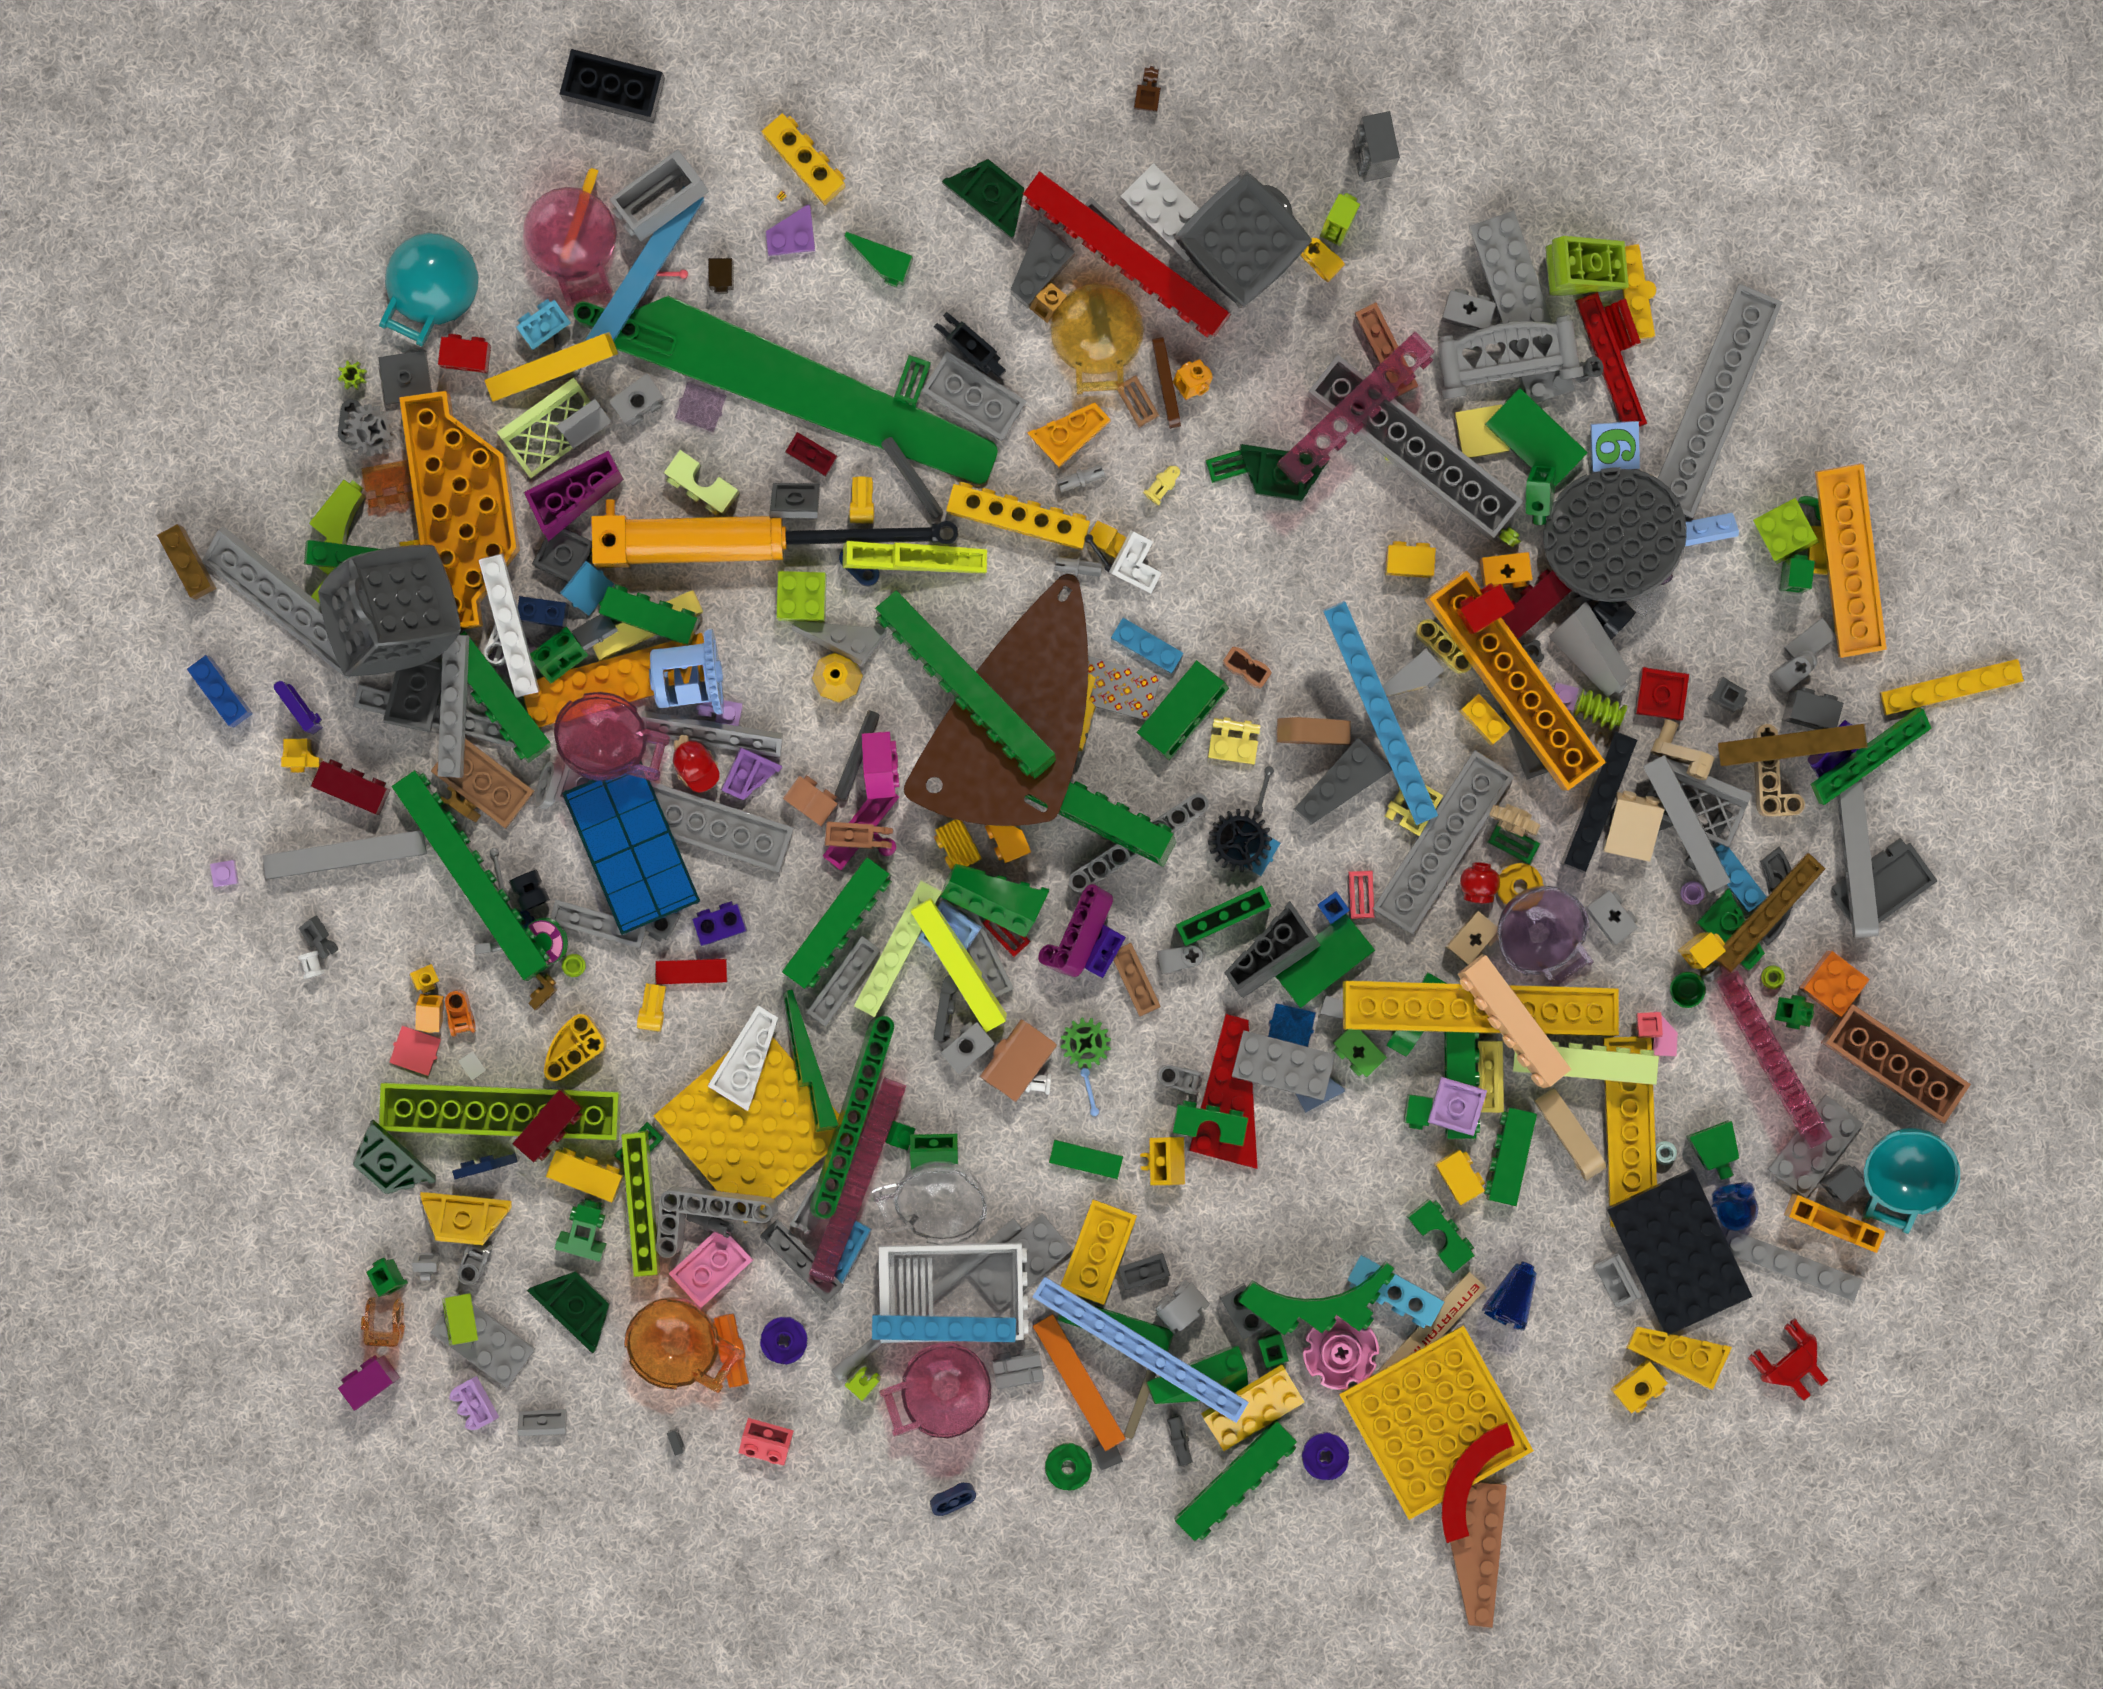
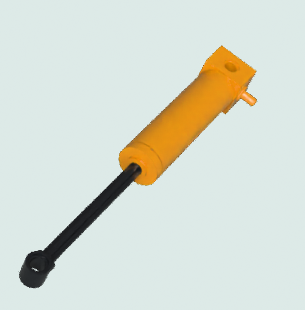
(726, 538)

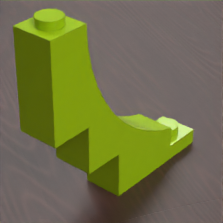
(336, 517)

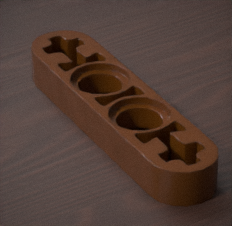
(1166, 382)

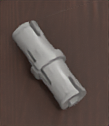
(1081, 478)

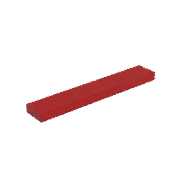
(1608, 352)

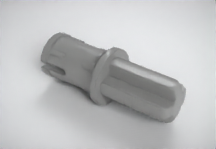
(1078, 566)

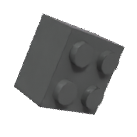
(1812, 710)

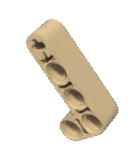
(1774, 793)
(1571, 1134)

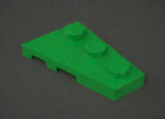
(1724, 919)

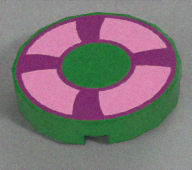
(550, 937)

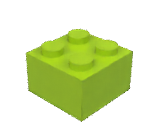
(1785, 531)
(801, 596)

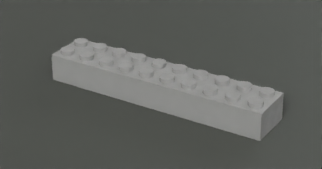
(1422, 453)

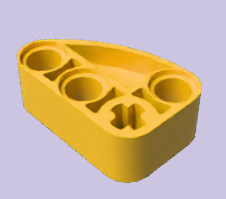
(572, 1039)

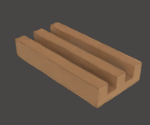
(1147, 419)

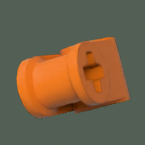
(459, 1014)

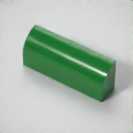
(1183, 710)

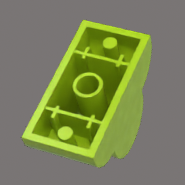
(1585, 265)

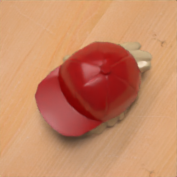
(695, 764)

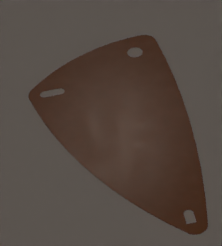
(1044, 680)

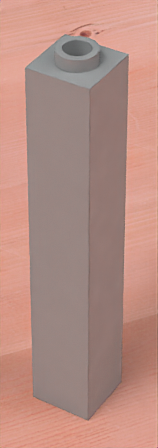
(1687, 825)

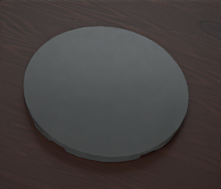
(1615, 534)

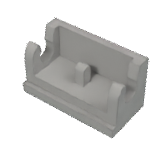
(804, 1218)
(1617, 1280)

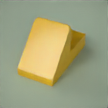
(1107, 539)

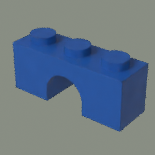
(219, 692)

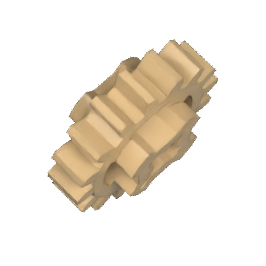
(1514, 820)

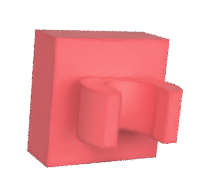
(1649, 1025)

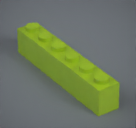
(640, 1203)

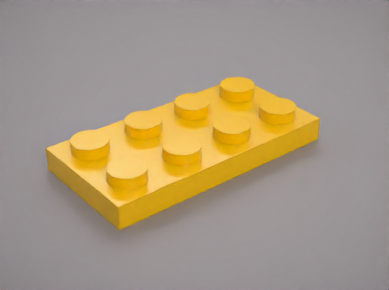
(1098, 1251)
(1268, 1400)

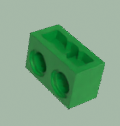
(558, 655)

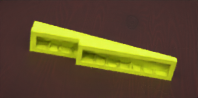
(914, 557)
(959, 965)

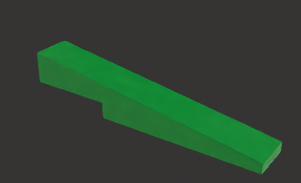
(807, 1067)

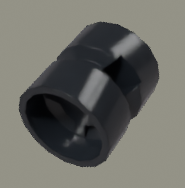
(532, 898)

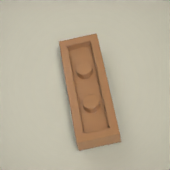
(1135, 980)

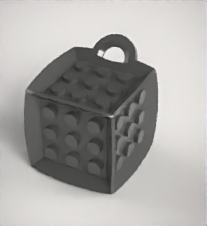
(1244, 238)
(389, 610)

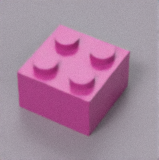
(880, 765)

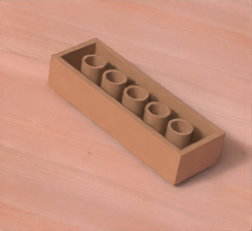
(1896, 1063)

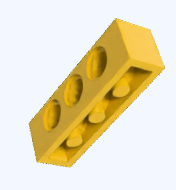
(775, 134)

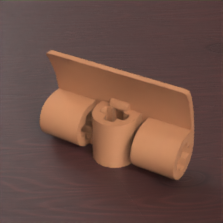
(1018, 1060)

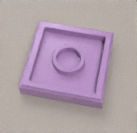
(1457, 1106)

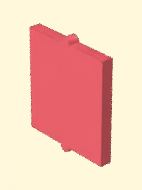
(415, 1050)

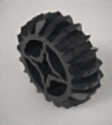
(1220, 848)

